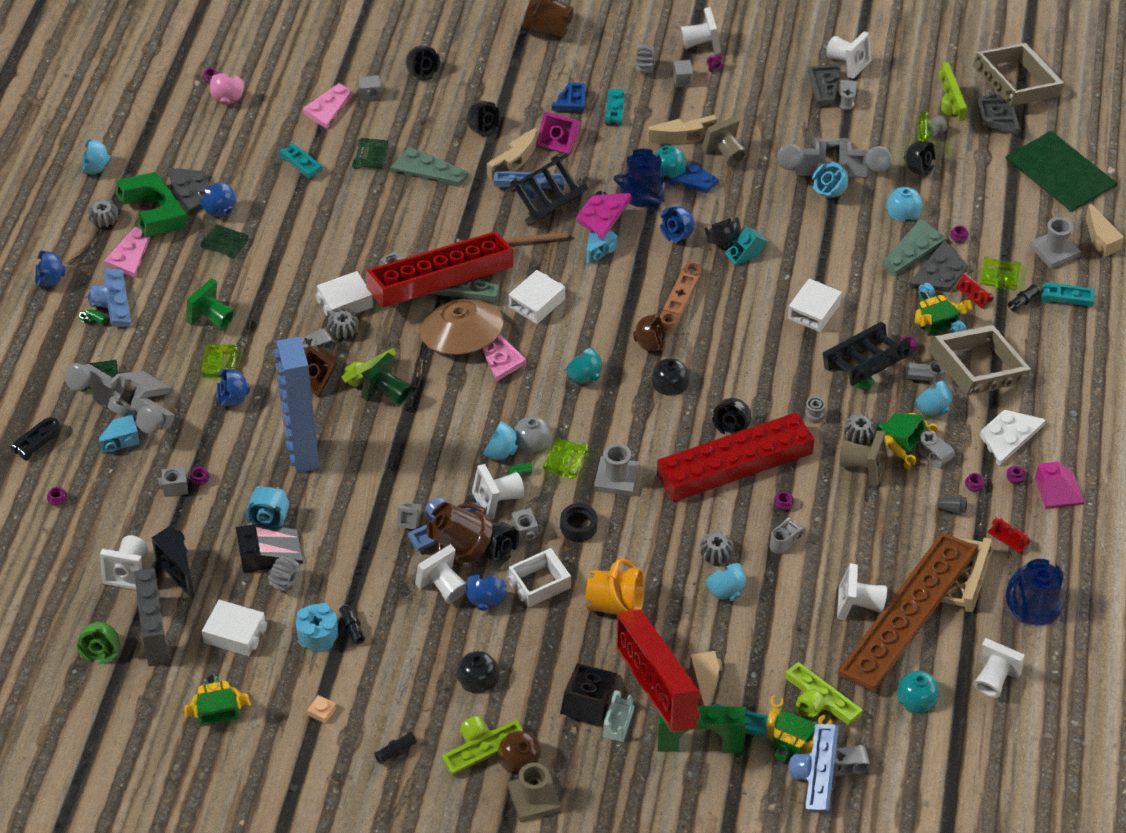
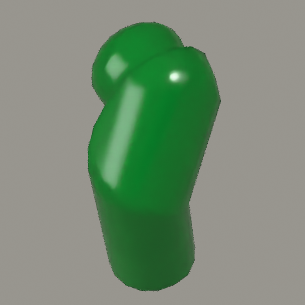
(92, 316)
(865, 384)
(521, 469)

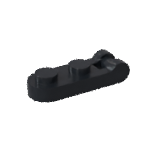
(36, 438)

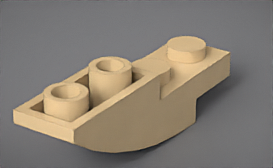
(680, 133)
(516, 156)

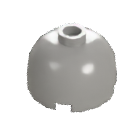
(532, 435)

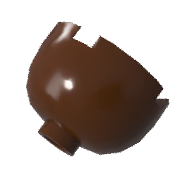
(649, 333)
(518, 750)

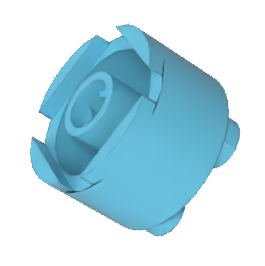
(267, 507)
(317, 627)

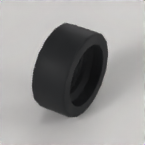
(580, 510)

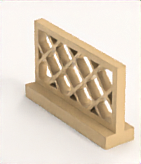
(975, 578)

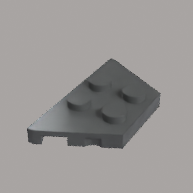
(997, 113)
(188, 187)
(941, 269)

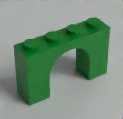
(152, 188)
(724, 720)

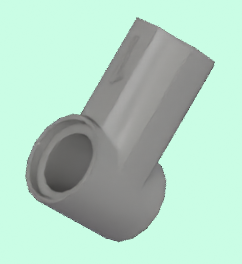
(932, 373)

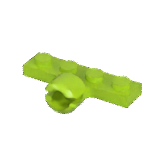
(953, 99)
(355, 371)
(820, 696)
(479, 745)

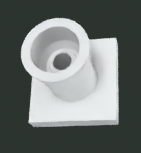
(702, 33)
(855, 54)
(491, 491)
(119, 566)
(439, 570)
(859, 594)
(998, 663)

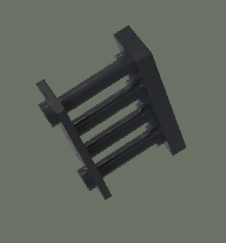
(548, 205)
(860, 343)

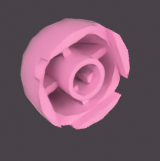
(226, 89)

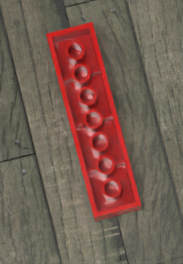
(439, 269)
(735, 456)
(657, 670)

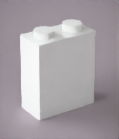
(344, 294)
(536, 296)
(814, 305)
(234, 628)

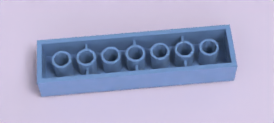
(296, 404)

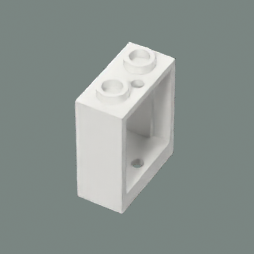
(528, 566)

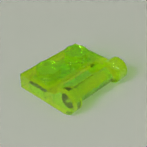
(922, 129)
(1000, 277)
(213, 359)
(560, 456)

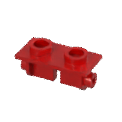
(974, 291)
(1008, 535)

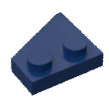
(571, 98)
(696, 178)

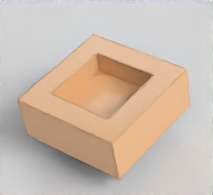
(321, 709)

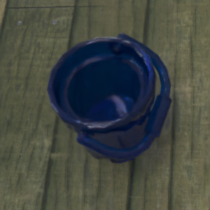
(643, 178)
(1038, 594)

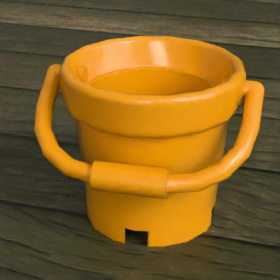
(616, 589)

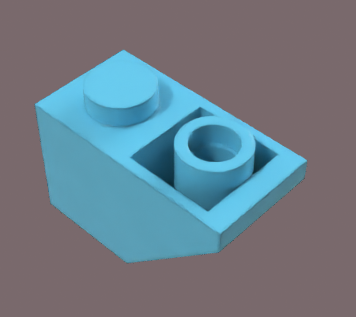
(598, 248)
(119, 435)

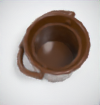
(548, 17)
(461, 528)

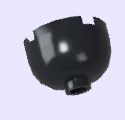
(422, 62)
(483, 117)
(920, 157)
(724, 232)
(670, 377)
(731, 416)
(502, 541)
(477, 672)

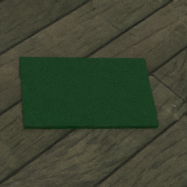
(1061, 171)

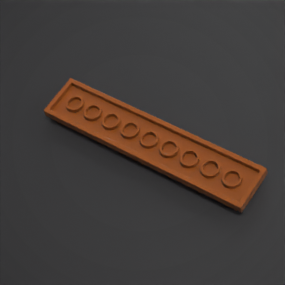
(907, 611)

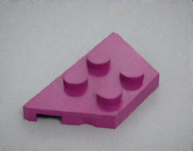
(602, 212)

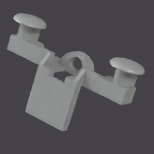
(855, 160)
(110, 391)

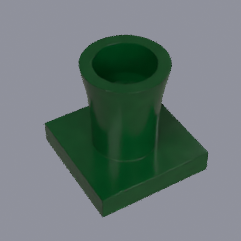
(381, 379)

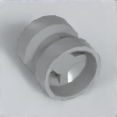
(936, 126)
(815, 409)

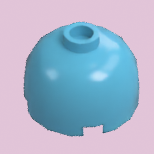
(94, 157)
(830, 180)
(904, 204)
(935, 400)
(501, 443)
(727, 583)

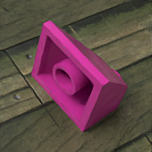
(558, 132)
(1057, 485)

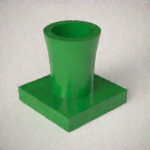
(204, 303)

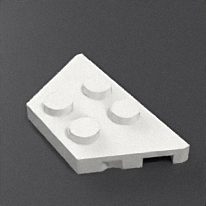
(1009, 432)

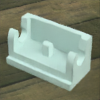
(618, 717)

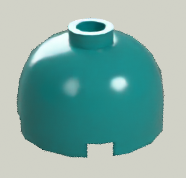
(672, 161)
(585, 368)
(918, 692)

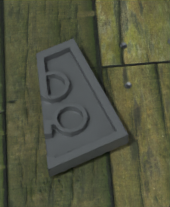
(824, 82)

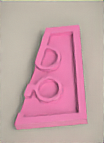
(327, 105)
(129, 253)
(502, 358)

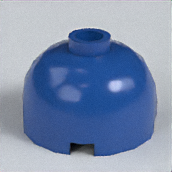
(219, 200)
(677, 223)
(48, 269)
(232, 388)
(485, 592)

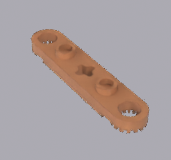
(684, 285)

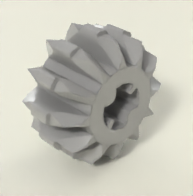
(645, 59)
(103, 213)
(343, 324)
(860, 428)
(716, 547)
(284, 573)

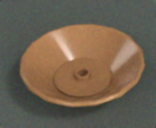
(461, 326)

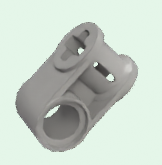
(847, 94)
(319, 338)
(936, 451)
(785, 536)
(852, 761)

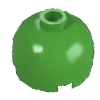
(98, 642)

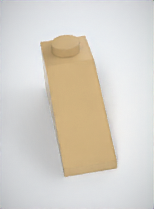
(1104, 235)
(705, 674)

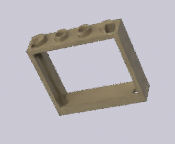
(1050, 83)
(944, 345)

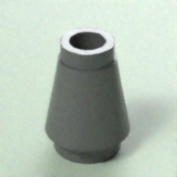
(953, 504)

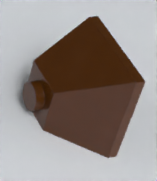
(321, 366)

